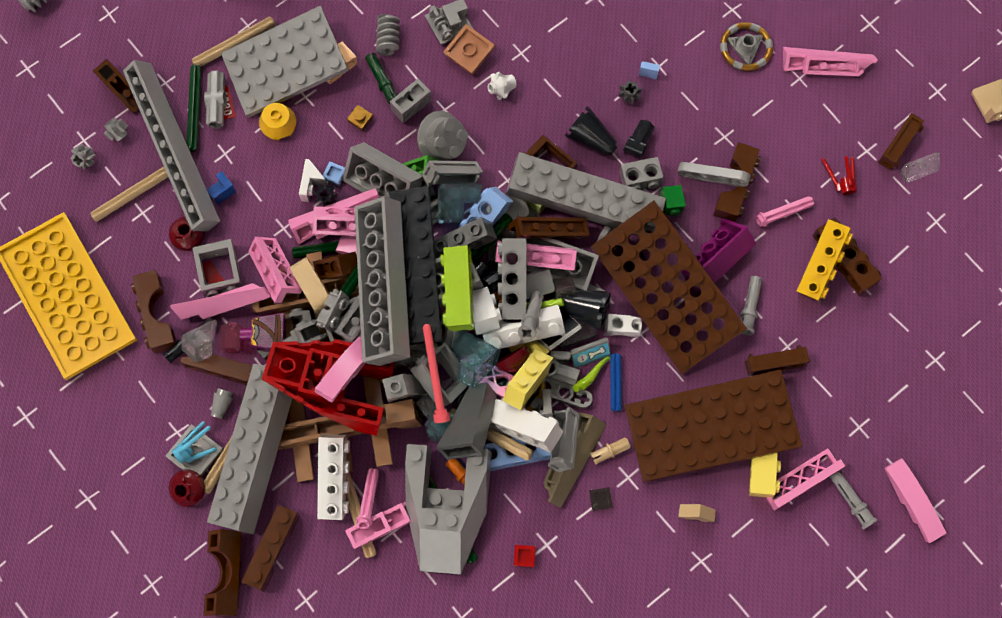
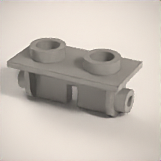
(329, 319)

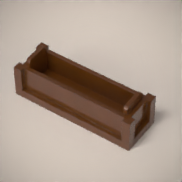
(901, 141)
(777, 361)

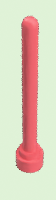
(441, 414)

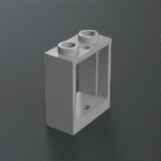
(214, 250)
(449, 363)

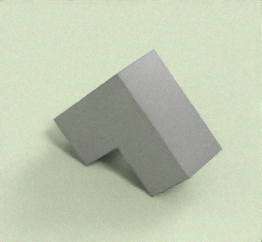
(453, 12)

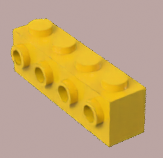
(824, 260)

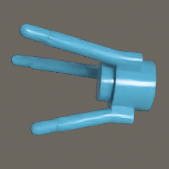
(183, 450)

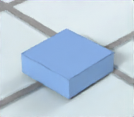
(649, 70)
(334, 173)

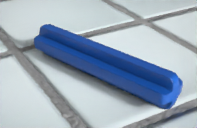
(616, 382)

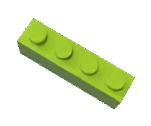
(458, 288)

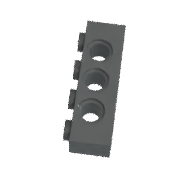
(472, 234)

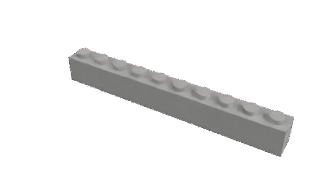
(171, 146)

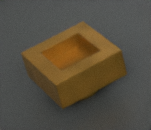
(360, 118)

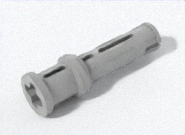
(749, 313)
(530, 320)
(858, 508)

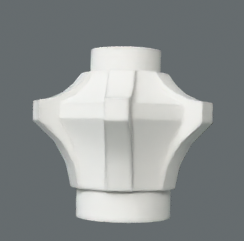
(501, 85)

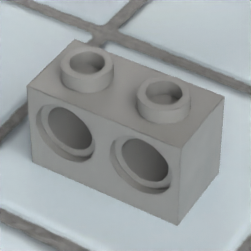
(410, 101)
(639, 169)

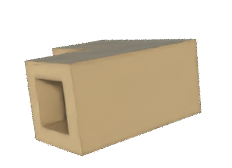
(697, 512)

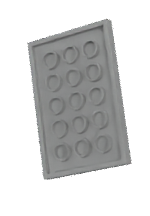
(284, 61)

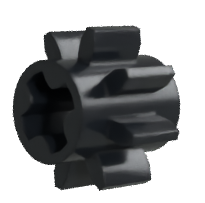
(330, 190)

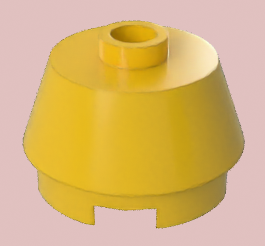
(277, 121)

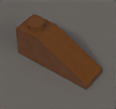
(117, 84)

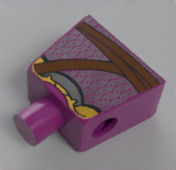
(265, 331)

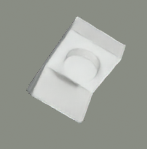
(310, 177)

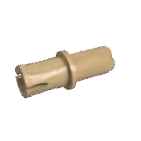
(610, 450)

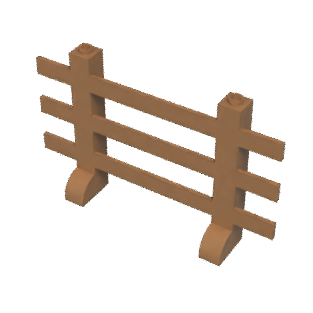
(303, 432)

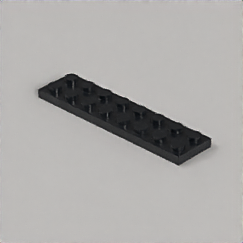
(419, 263)

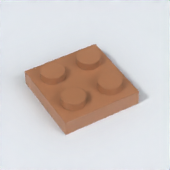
(469, 49)

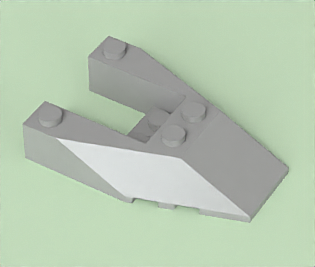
(444, 519)

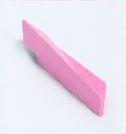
(826, 62)
(303, 225)
(221, 303)

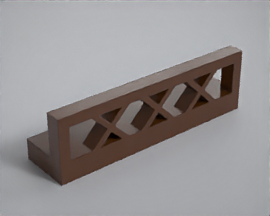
(550, 227)
(221, 368)

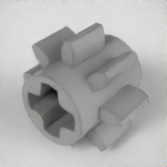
(115, 129)
(82, 156)

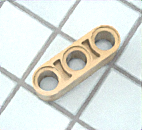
(310, 284)

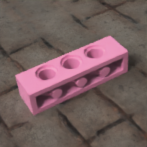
(334, 221)

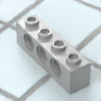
(516, 246)

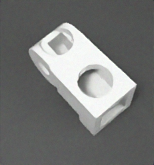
(622, 325)

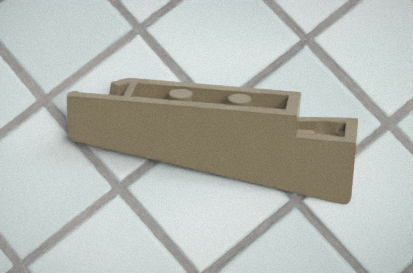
(561, 483)

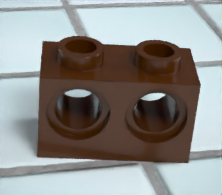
(335, 265)

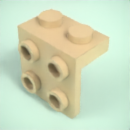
(989, 100)

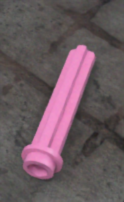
(764, 218)
(364, 519)

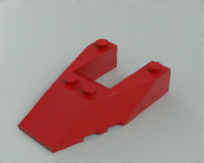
(300, 367)

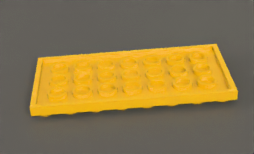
(65, 296)

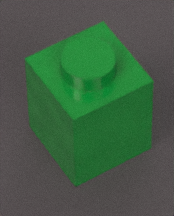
(674, 200)

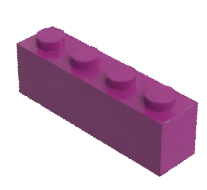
(723, 250)

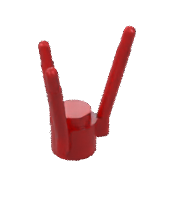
(847, 184)

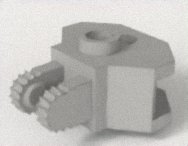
(306, 332)

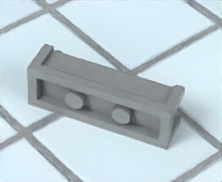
(451, 172)
(564, 452)

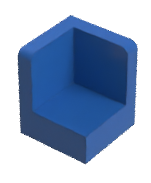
(222, 189)

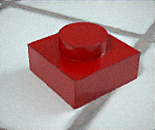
(524, 556)

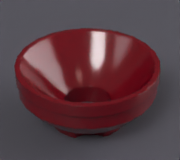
(187, 241)
(514, 360)
(194, 488)

